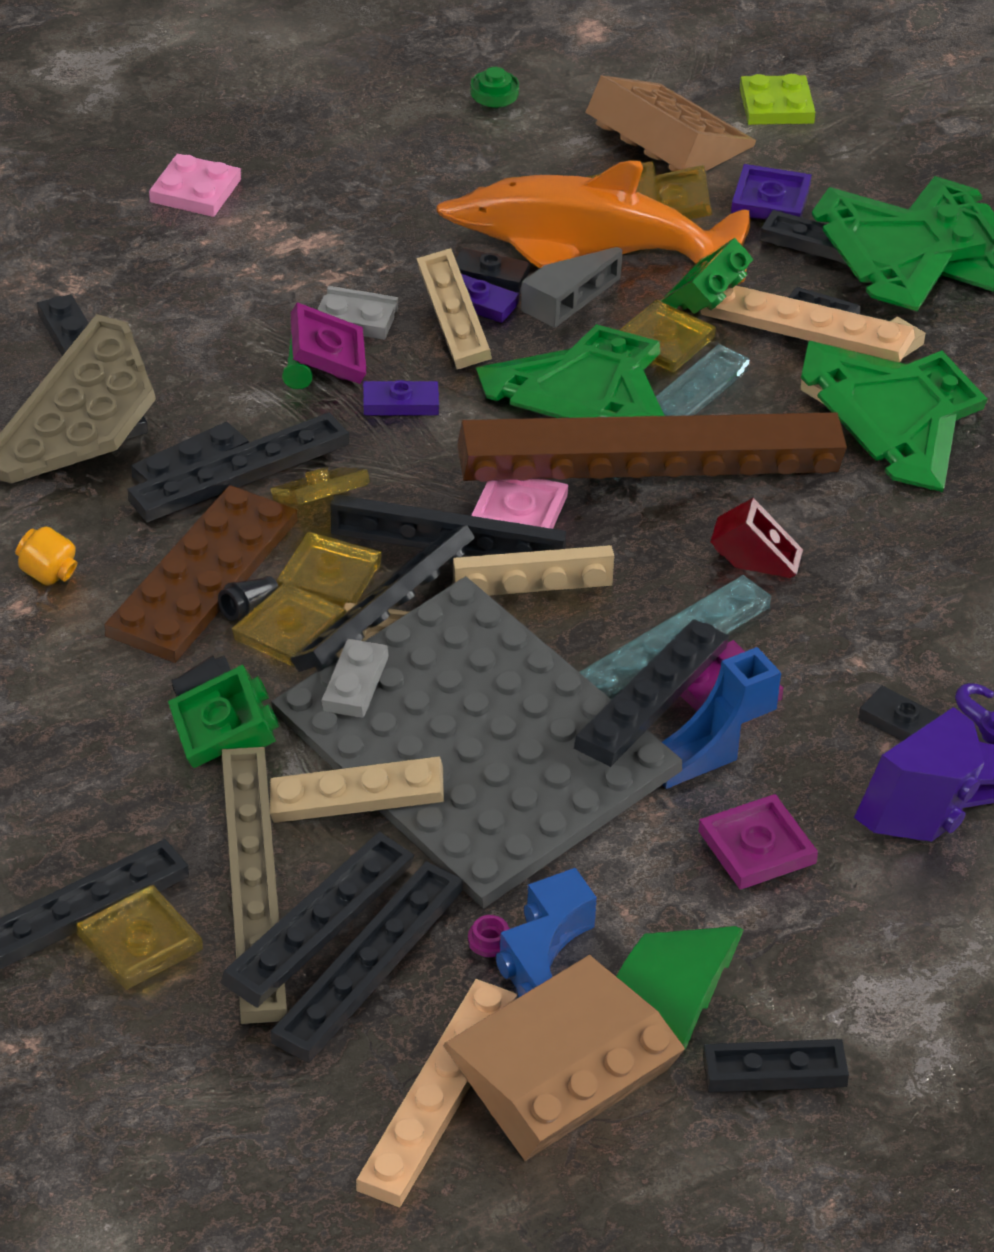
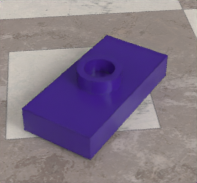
(490, 300)
(400, 397)

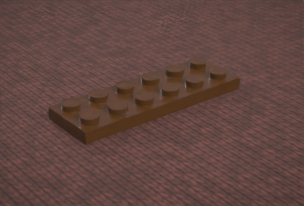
(183, 589)

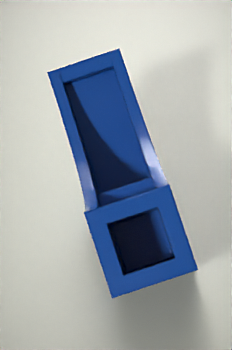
(710, 739)
(555, 914)

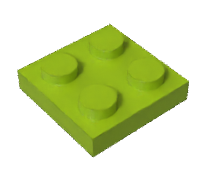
(777, 99)

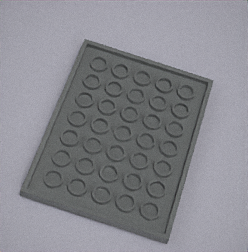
(505, 724)

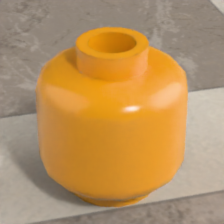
(46, 555)

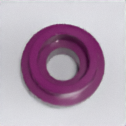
(485, 935)

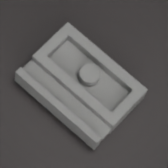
(362, 308)

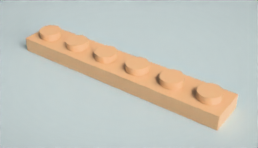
(814, 323)
(427, 1106)

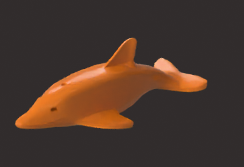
(577, 215)

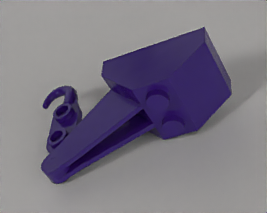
(934, 774)

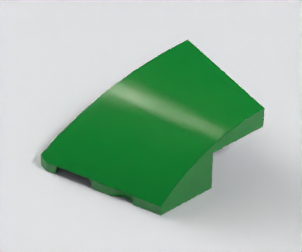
(680, 972)

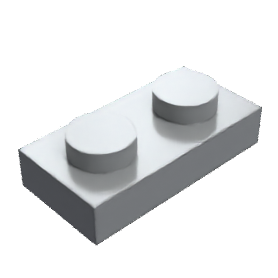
(355, 678)

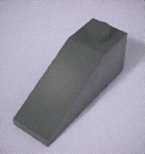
(568, 285)

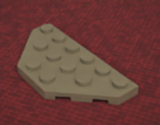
(81, 405)

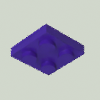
(770, 189)

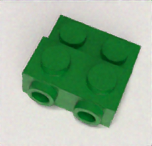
(710, 277)
(223, 716)

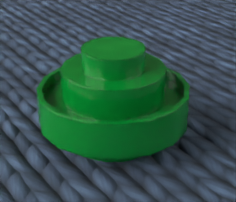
(494, 88)

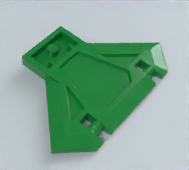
(896, 246)
(972, 270)
(591, 379)
(896, 407)

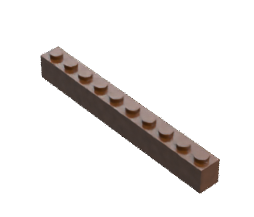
(650, 446)

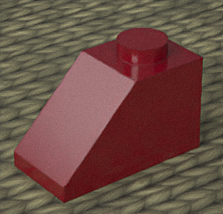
(756, 541)

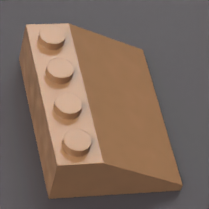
(665, 124)
(563, 1054)

